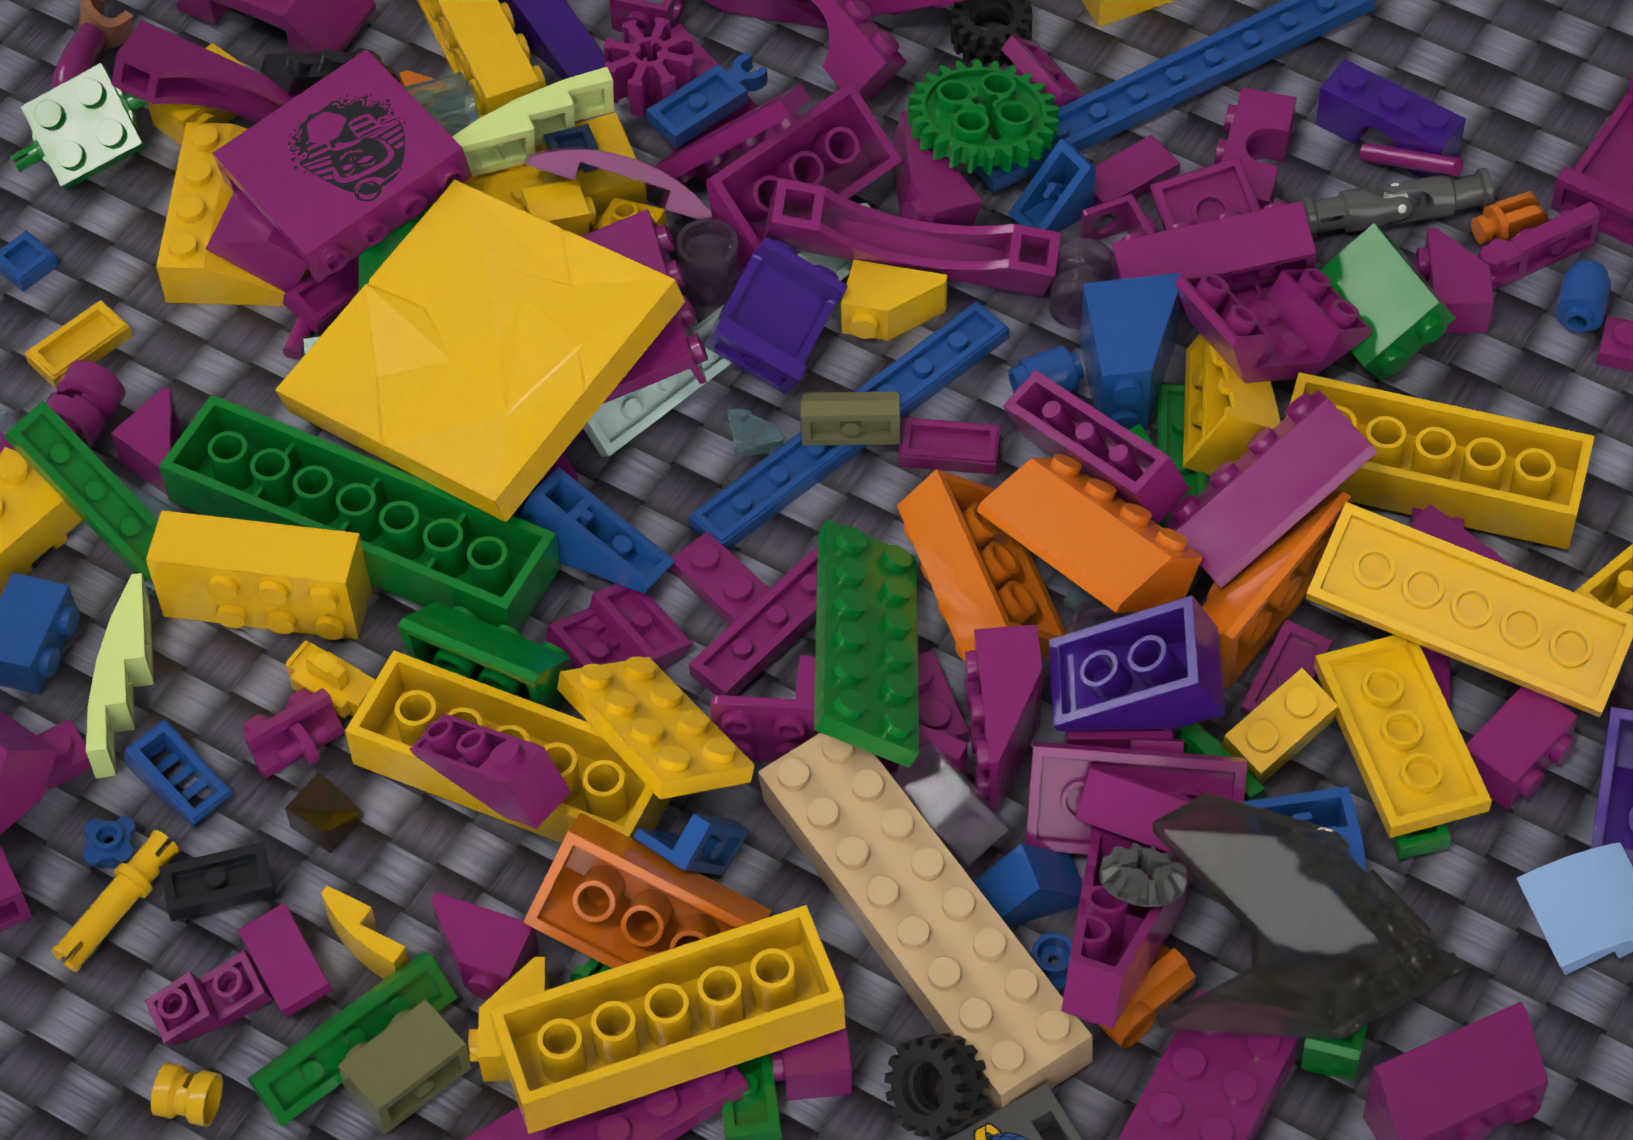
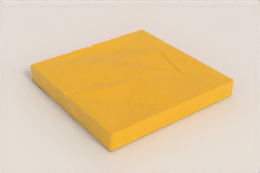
(481, 348)

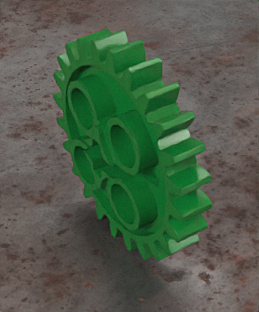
(982, 116)

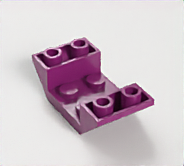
(308, 23)
(1292, 331)

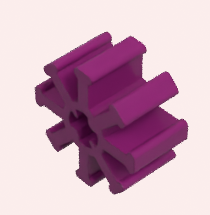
(649, 65)

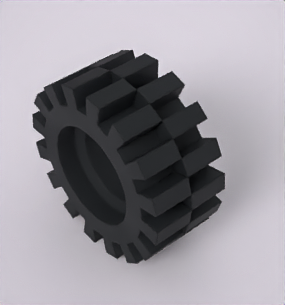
(983, 43)

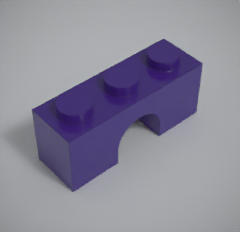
(1360, 99)

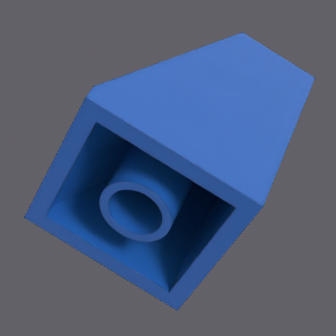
(1128, 343)

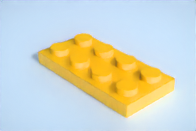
(655, 727)
(1402, 735)

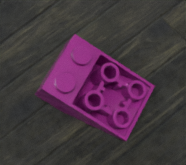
(1004, 704)

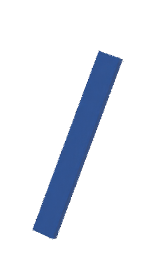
(797, 468)

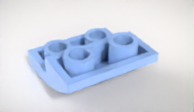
(1584, 905)

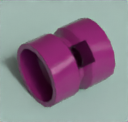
(87, 399)

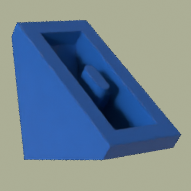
(1057, 191)
(1031, 884)

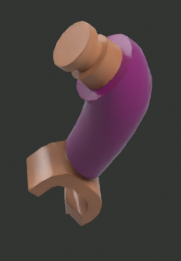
(90, 40)

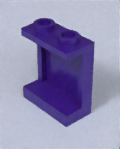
(775, 314)

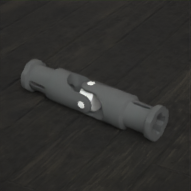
(1362, 207)

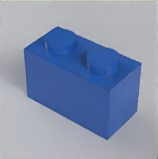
(33, 629)

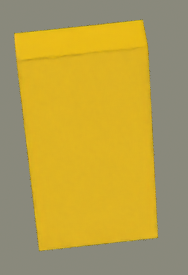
(83, 338)

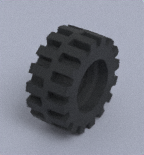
(912, 1085)

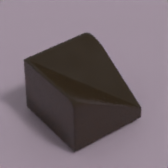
(322, 813)

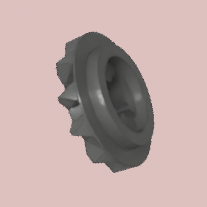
(1124, 876)

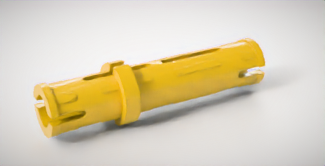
(129, 884)

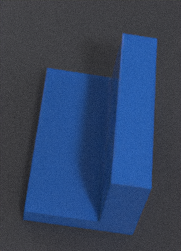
(704, 845)

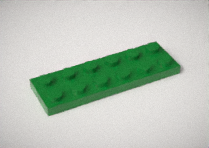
(866, 644)

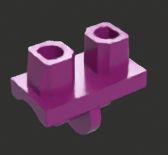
(293, 733)

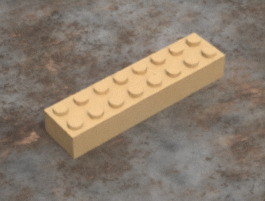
(925, 916)

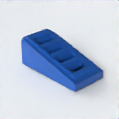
(164, 737)

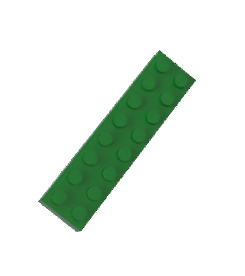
(410, 532)

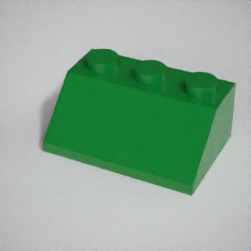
(485, 653)

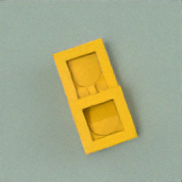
(358, 932)

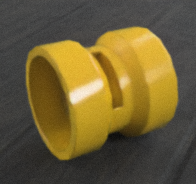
(186, 1094)

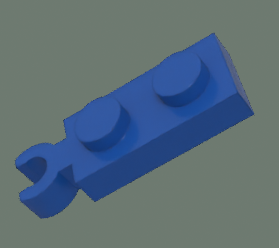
(705, 100)

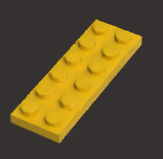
(1472, 609)

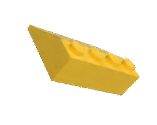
(195, 207)

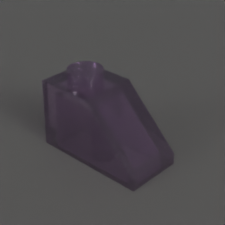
(950, 803)

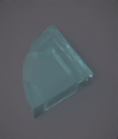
(752, 434)

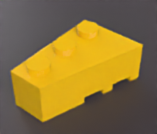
(1221, 410)
(30, 516)

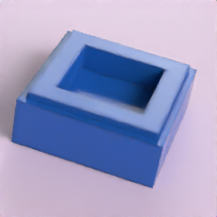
(26, 261)

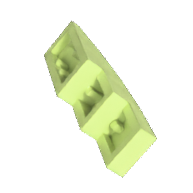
(519, 126)
(121, 665)

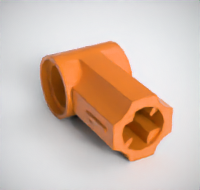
(1161, 986)

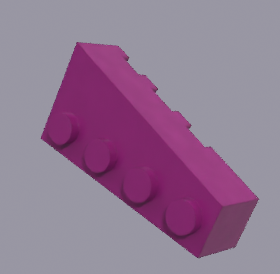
(1112, 940)

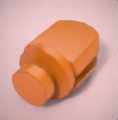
(1508, 218)

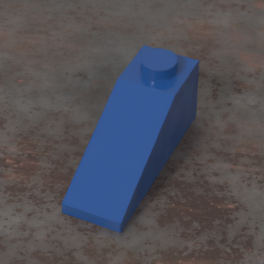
(594, 535)

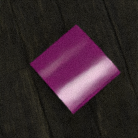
(619, 627)

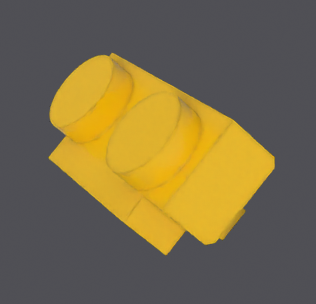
(317, 669)

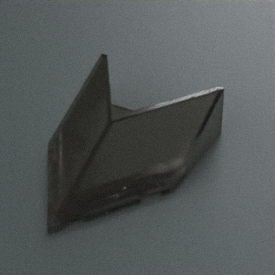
(1325, 934)

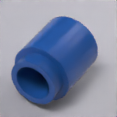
(1583, 296)
(1055, 364)

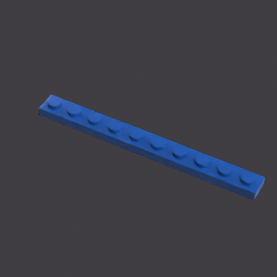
(1187, 75)

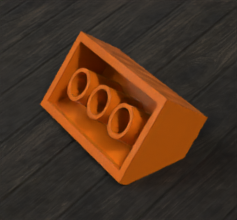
(1092, 535)
(973, 565)
(1270, 588)
(629, 901)

